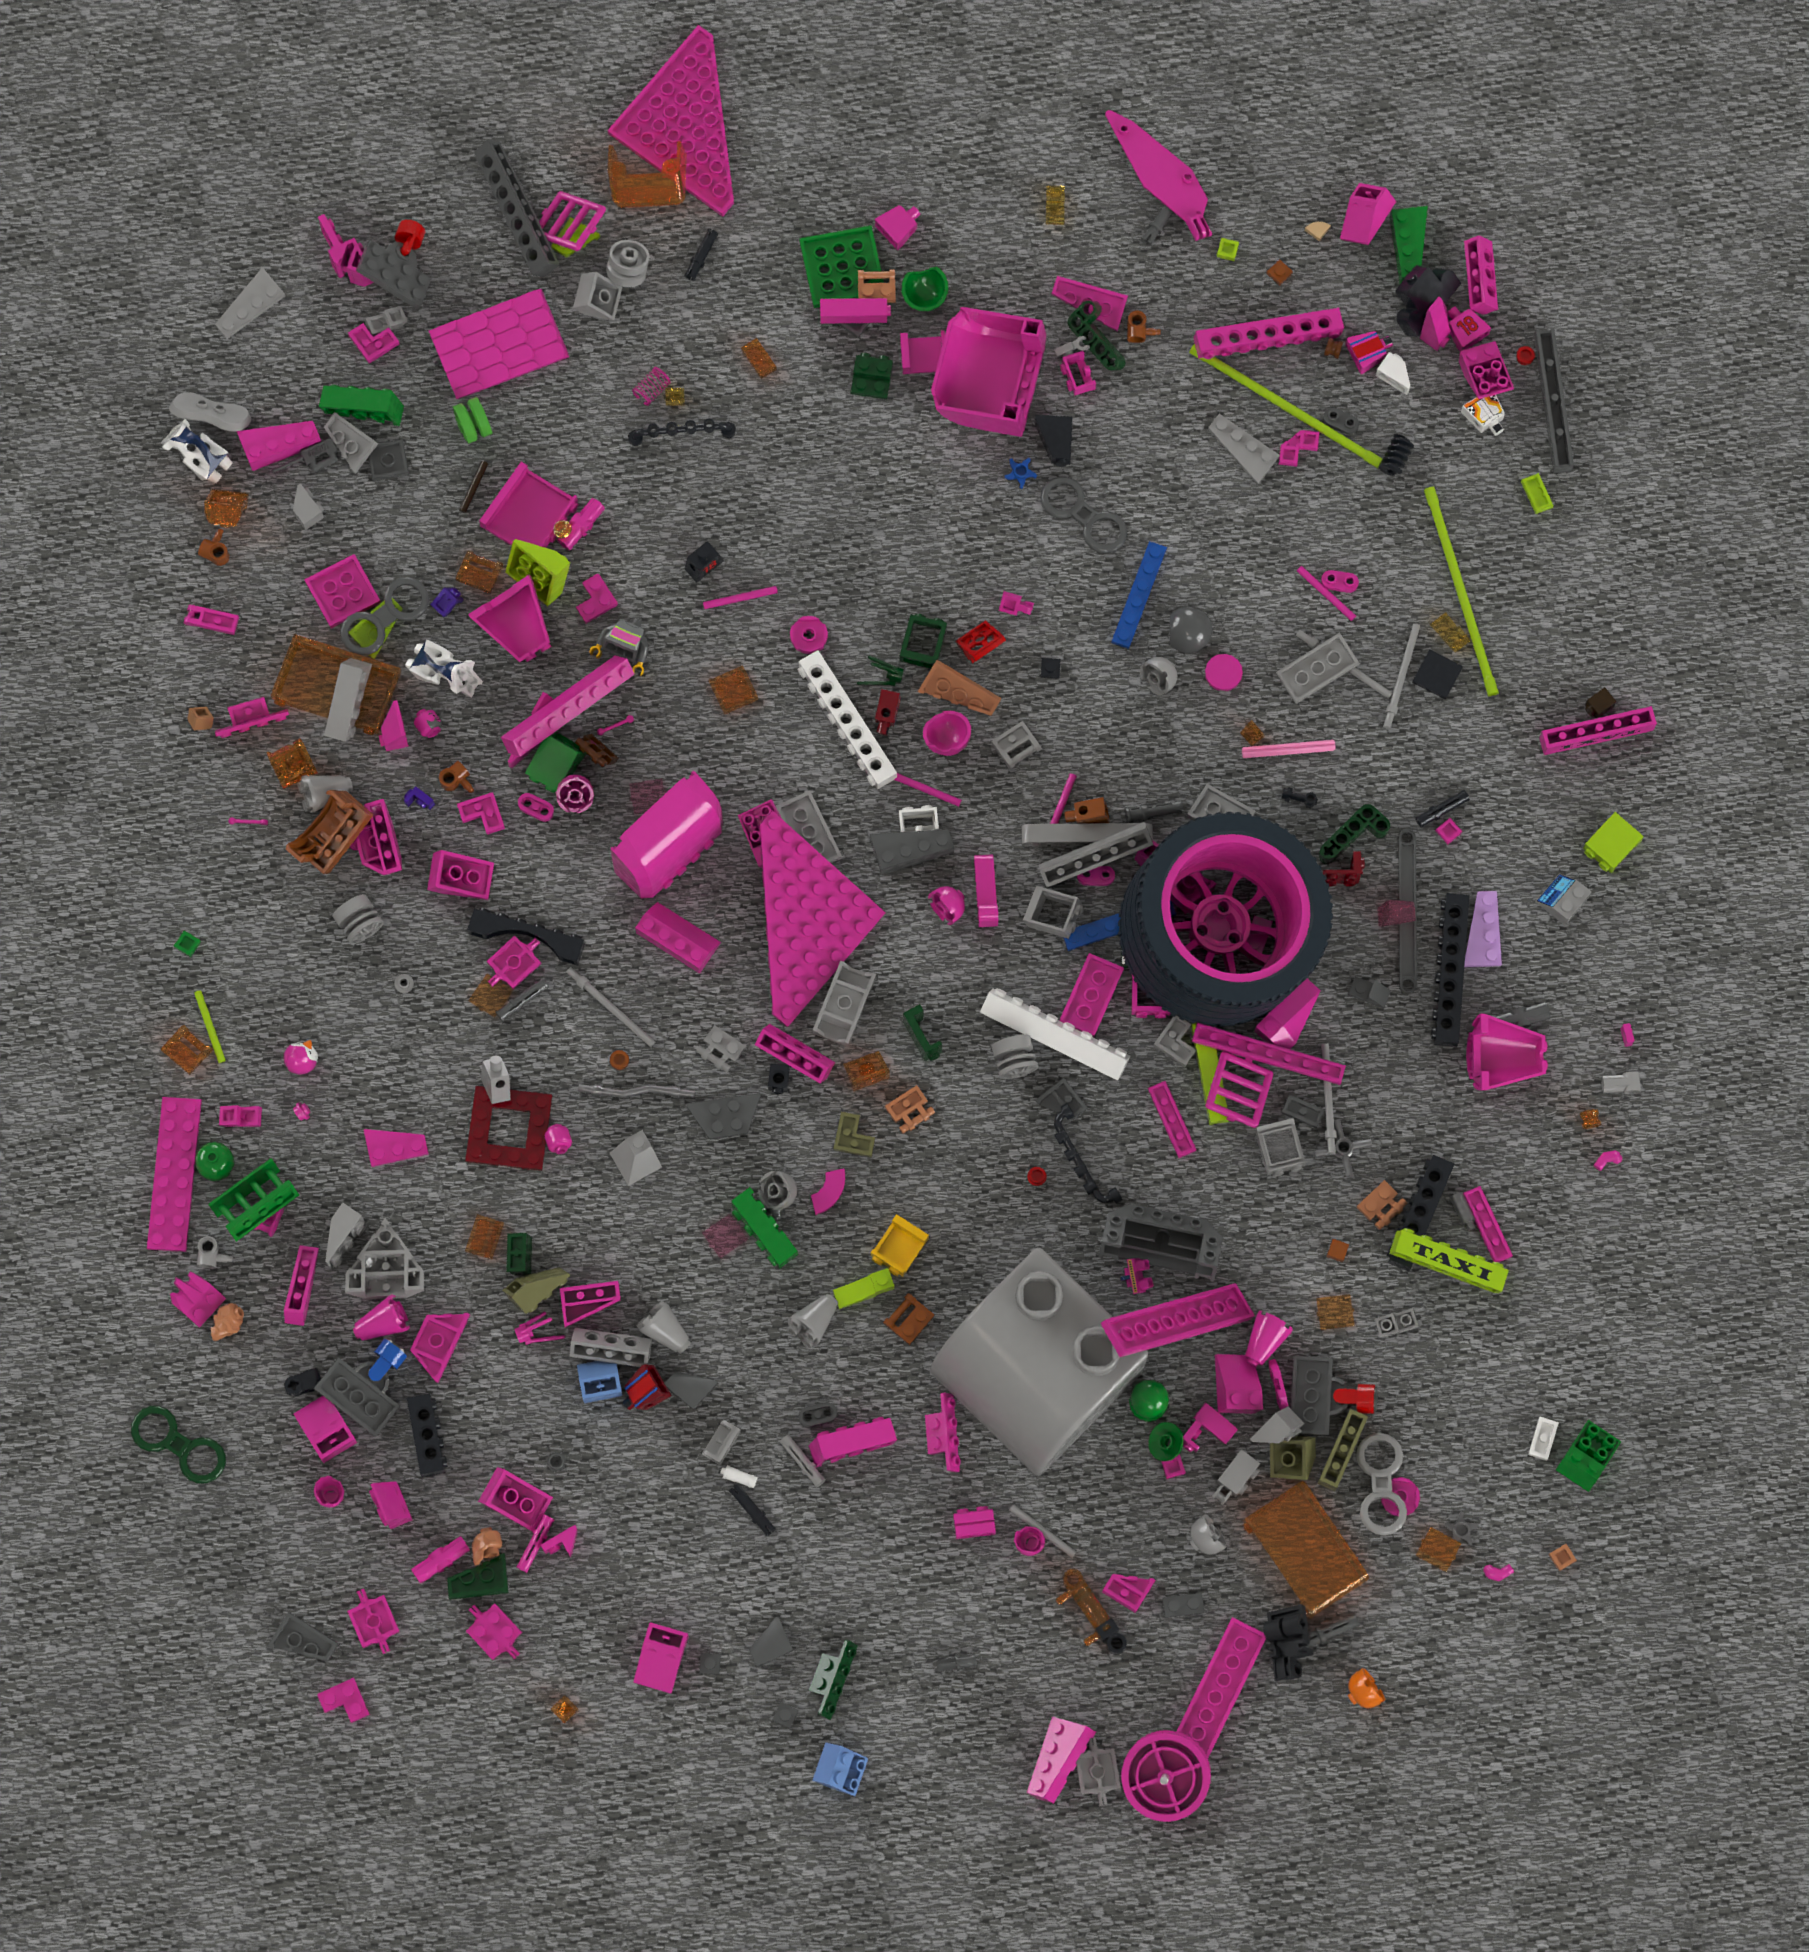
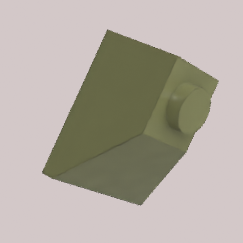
(1293, 1458)

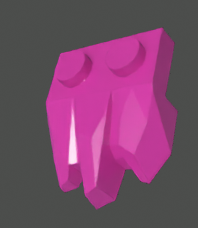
(196, 1298)

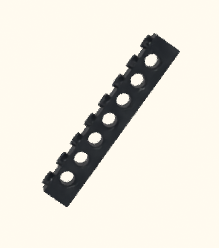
(1460, 904)

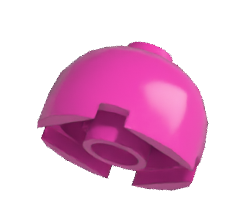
(575, 793)
(948, 903)

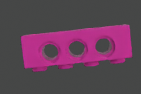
(1481, 275)
(794, 1053)

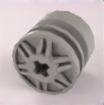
(358, 919)
(1013, 1053)

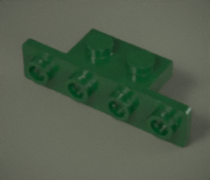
(831, 1677)

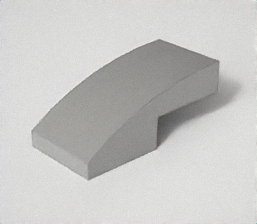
(390, 318)

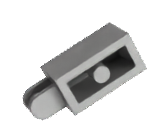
(1236, 1476)

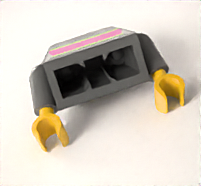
(625, 641)

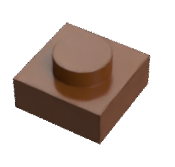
(1279, 272)

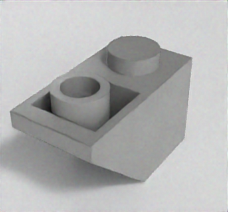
(305, 508)

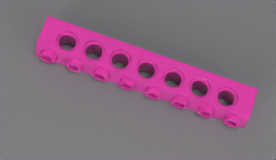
(1330, 318)

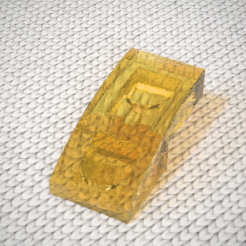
(1055, 205)
(1449, 632)

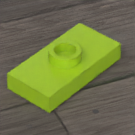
(1537, 493)

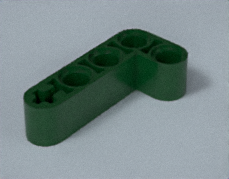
(1098, 337)
(1350, 835)

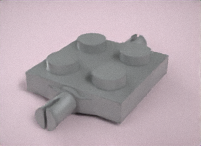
(1098, 1772)

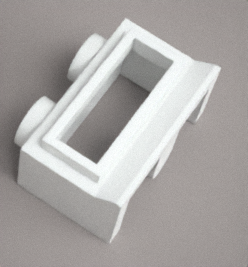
(923, 812)

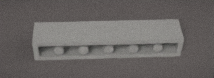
(1095, 854)

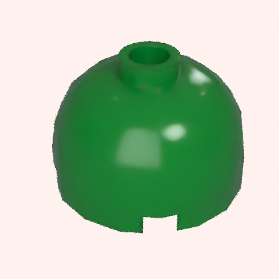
(214, 1161)

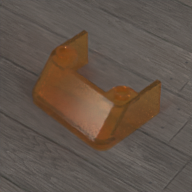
(648, 188)

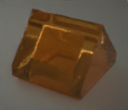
(1252, 733)

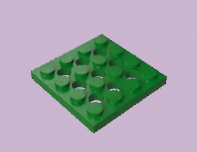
(849, 256)

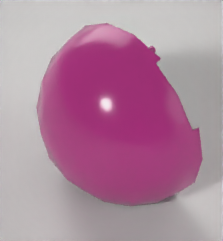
(947, 733)

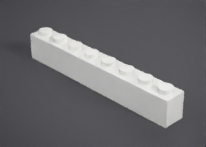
(1055, 1034)

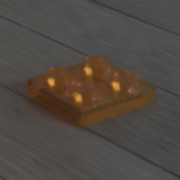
(733, 690)

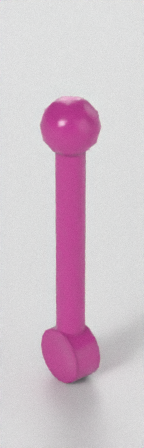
(629, 719)
(232, 821)

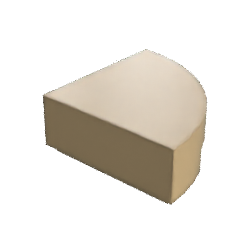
(1317, 229)

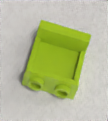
(1612, 842)

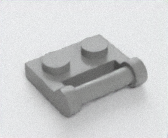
(1014, 739)

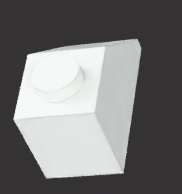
(1394, 372)

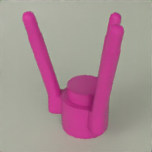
(524, 1331)

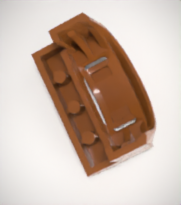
(335, 827)

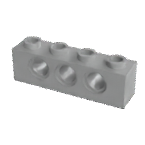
(610, 1347)

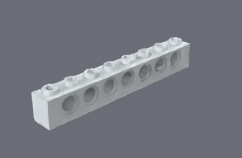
(816, 663)

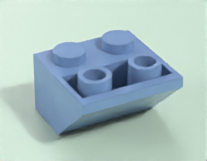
(599, 1381)
(840, 1769)

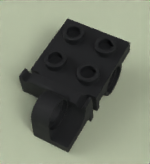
(1288, 1637)

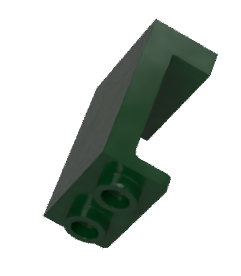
(911, 1019)

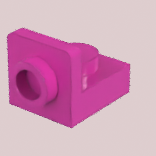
(1192, 1433)

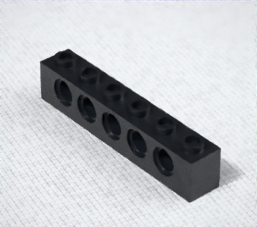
(1442, 1169)

